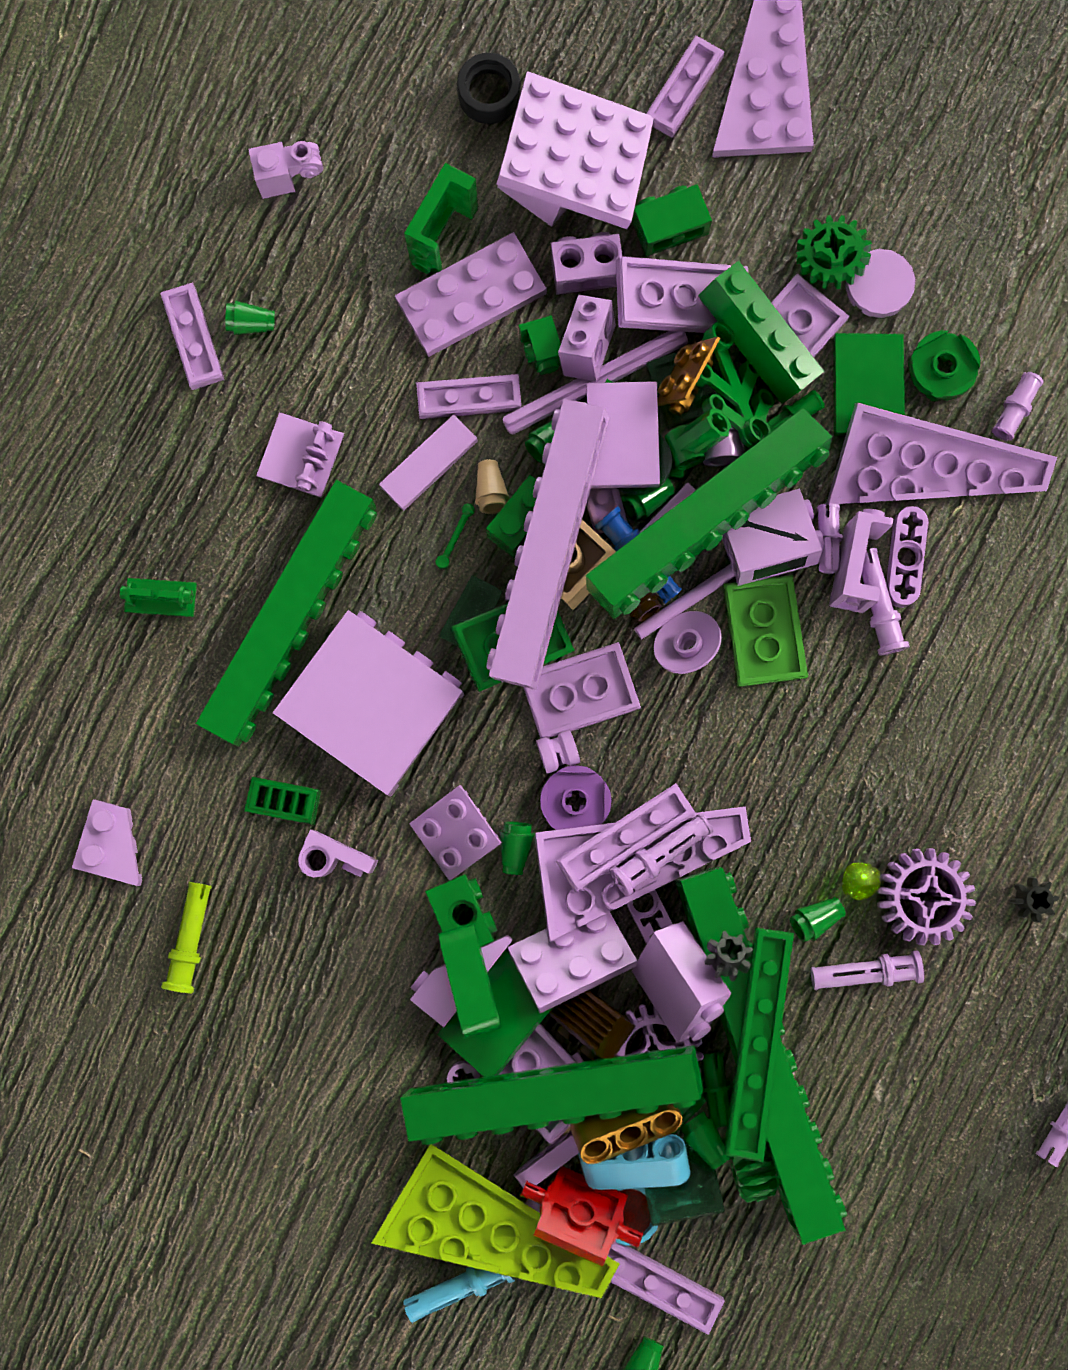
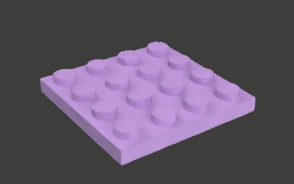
(576, 150)

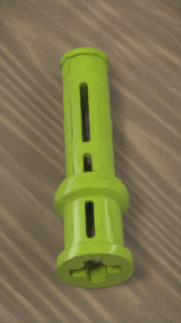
(185, 954)

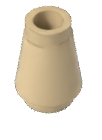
(490, 488)

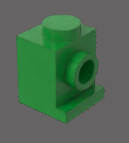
(541, 344)

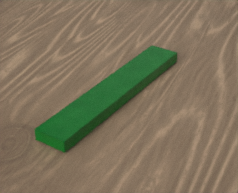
(759, 1044)

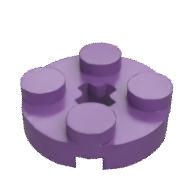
(561, 786)

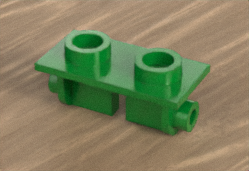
(159, 597)

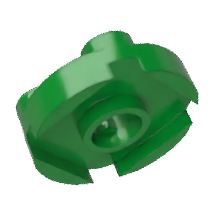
(936, 383)

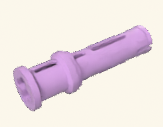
(884, 618)
(647, 862)
(887, 973)

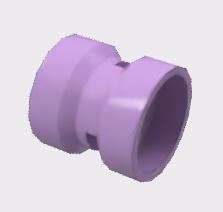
(558, 751)

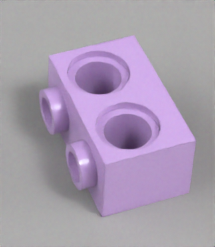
(589, 272)
(587, 338)

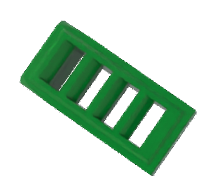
(310, 805)

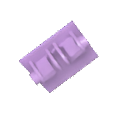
(300, 454)
(455, 832)

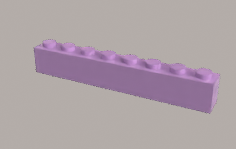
(548, 544)

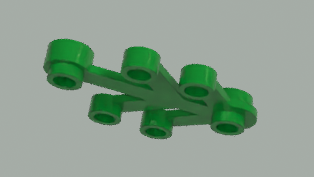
(750, 426)

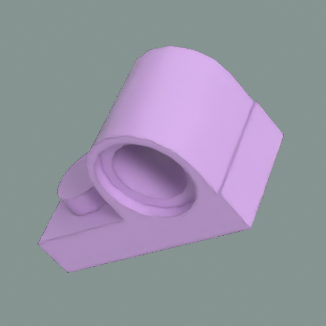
(354, 860)

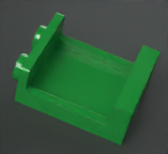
(449, 193)

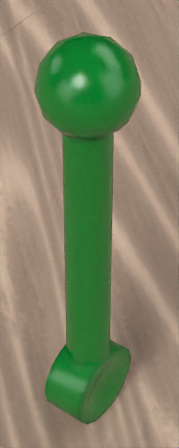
(443, 560)

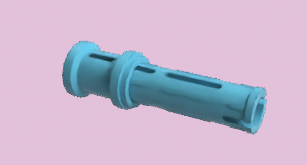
(450, 1291)

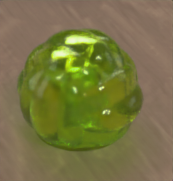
(860, 880)

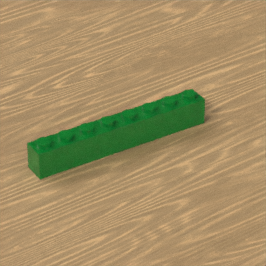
(708, 514)
(287, 614)
(553, 1094)

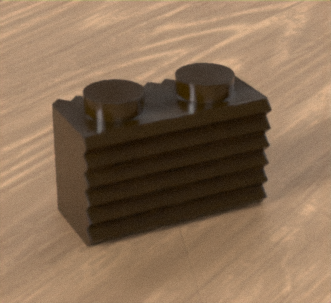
(593, 1024)

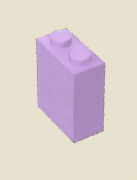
(680, 982)

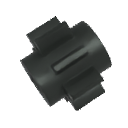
(1044, 898)
(735, 949)

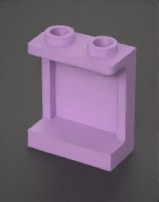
(847, 589)

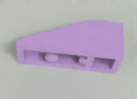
(434, 990)

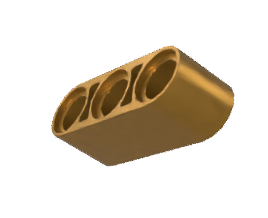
(607, 1138)

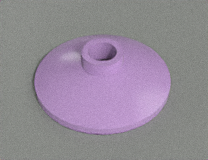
(681, 633)

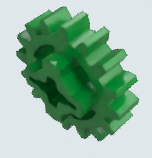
(846, 244)

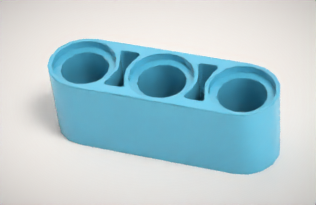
(650, 1165)

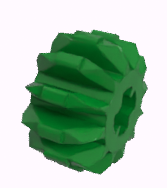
(754, 1178)

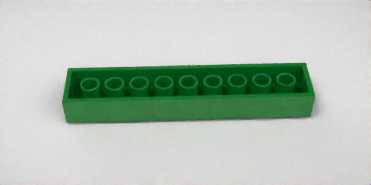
(792, 1138)

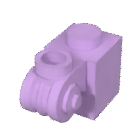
(277, 165)

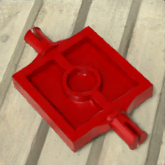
(581, 1217)

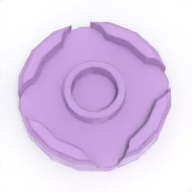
(884, 286)

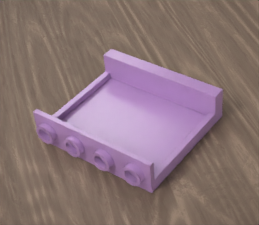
(369, 701)

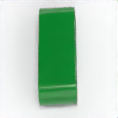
(469, 980)

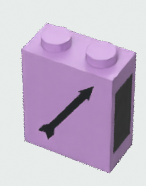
(775, 540)

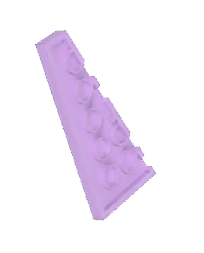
(770, 86)
(911, 459)
(571, 909)

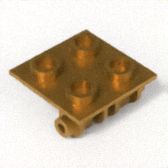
(680, 385)

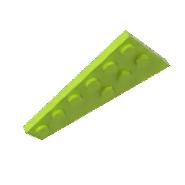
(474, 1223)

